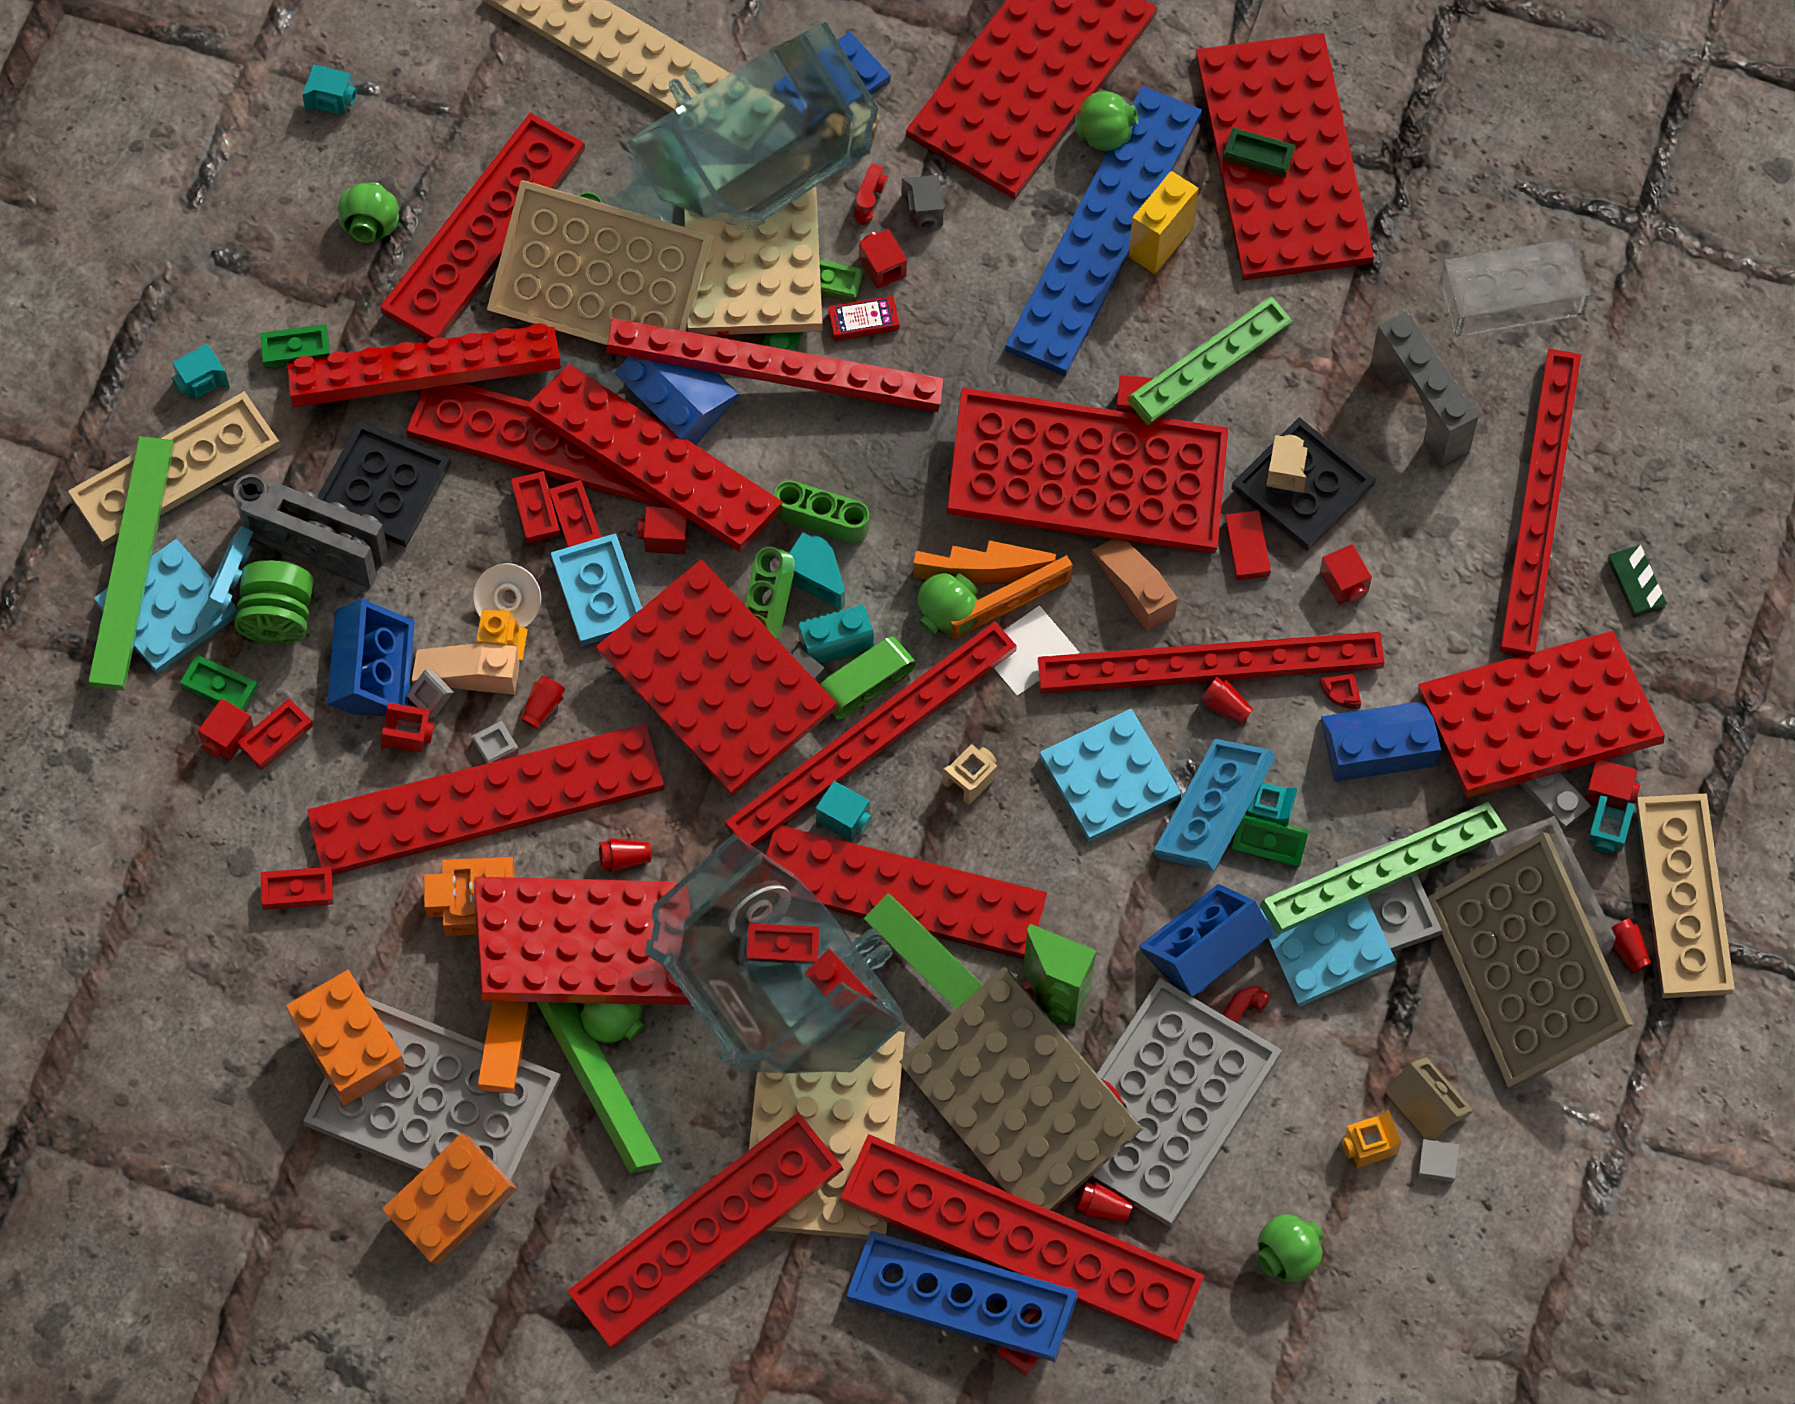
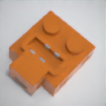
(452, 891)

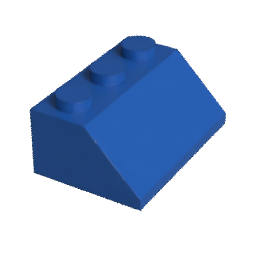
(679, 395)
(370, 659)
(1381, 741)
(1207, 939)

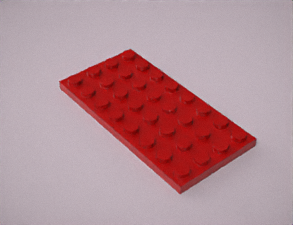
(1026, 84)
(1291, 96)
(1087, 470)

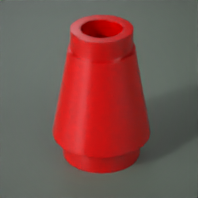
(1225, 700)
(542, 701)
(623, 854)
(1630, 945)
(1103, 1203)

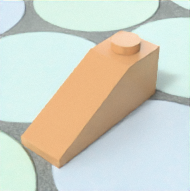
(472, 666)

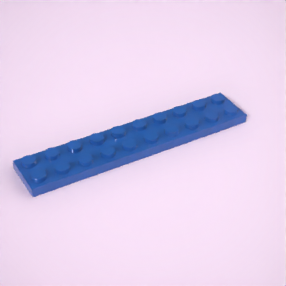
(1099, 234)

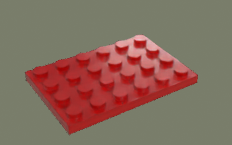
(717, 677)
(1540, 714)
(570, 941)

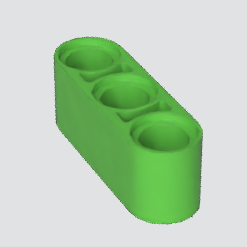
(831, 524)
(778, 582)
(868, 676)

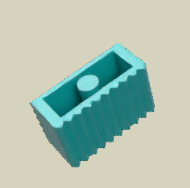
(837, 634)

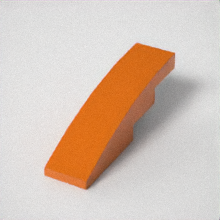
(997, 565)
(503, 1046)

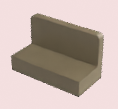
(1427, 1099)

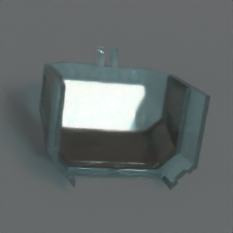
(760, 132)
(768, 1011)

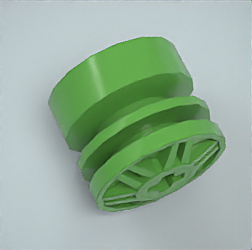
(274, 602)

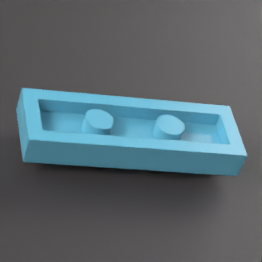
(226, 574)

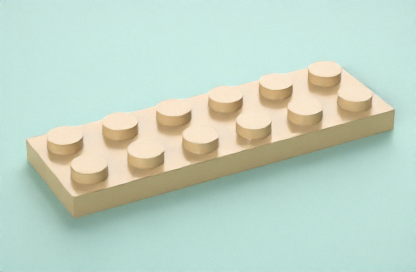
(202, 456)
(1684, 896)

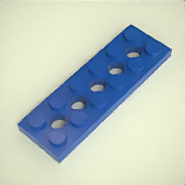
(970, 1318)

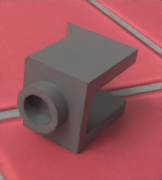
(924, 201)

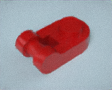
(873, 183)

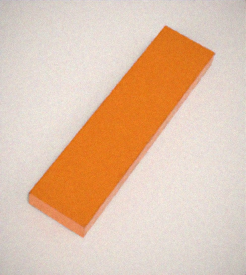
(1017, 594)

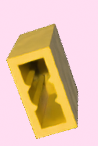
(1163, 222)

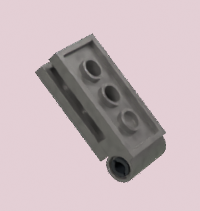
(311, 529)

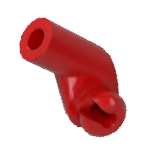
(1245, 998)

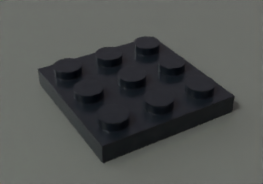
(385, 480)
(1330, 490)

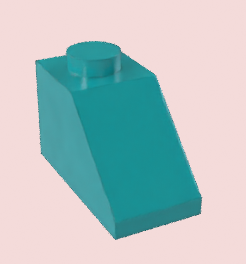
(817, 570)

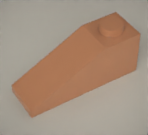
(1137, 582)

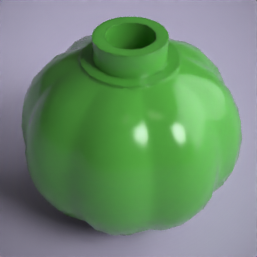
(1106, 121)
(362, 210)
(946, 600)
(612, 1021)
(1289, 1248)

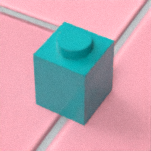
(843, 811)

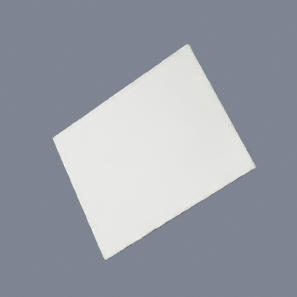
(1035, 637)

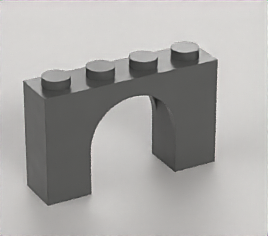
(1405, 355)

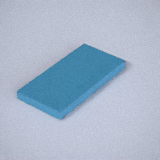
(1214, 804)

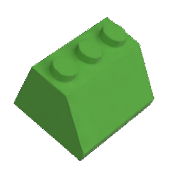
(1058, 973)

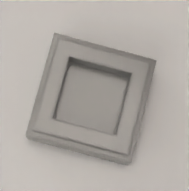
(429, 692)
(495, 743)
(1438, 1160)

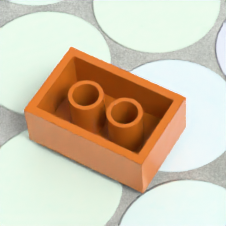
(345, 1037)
(449, 1199)

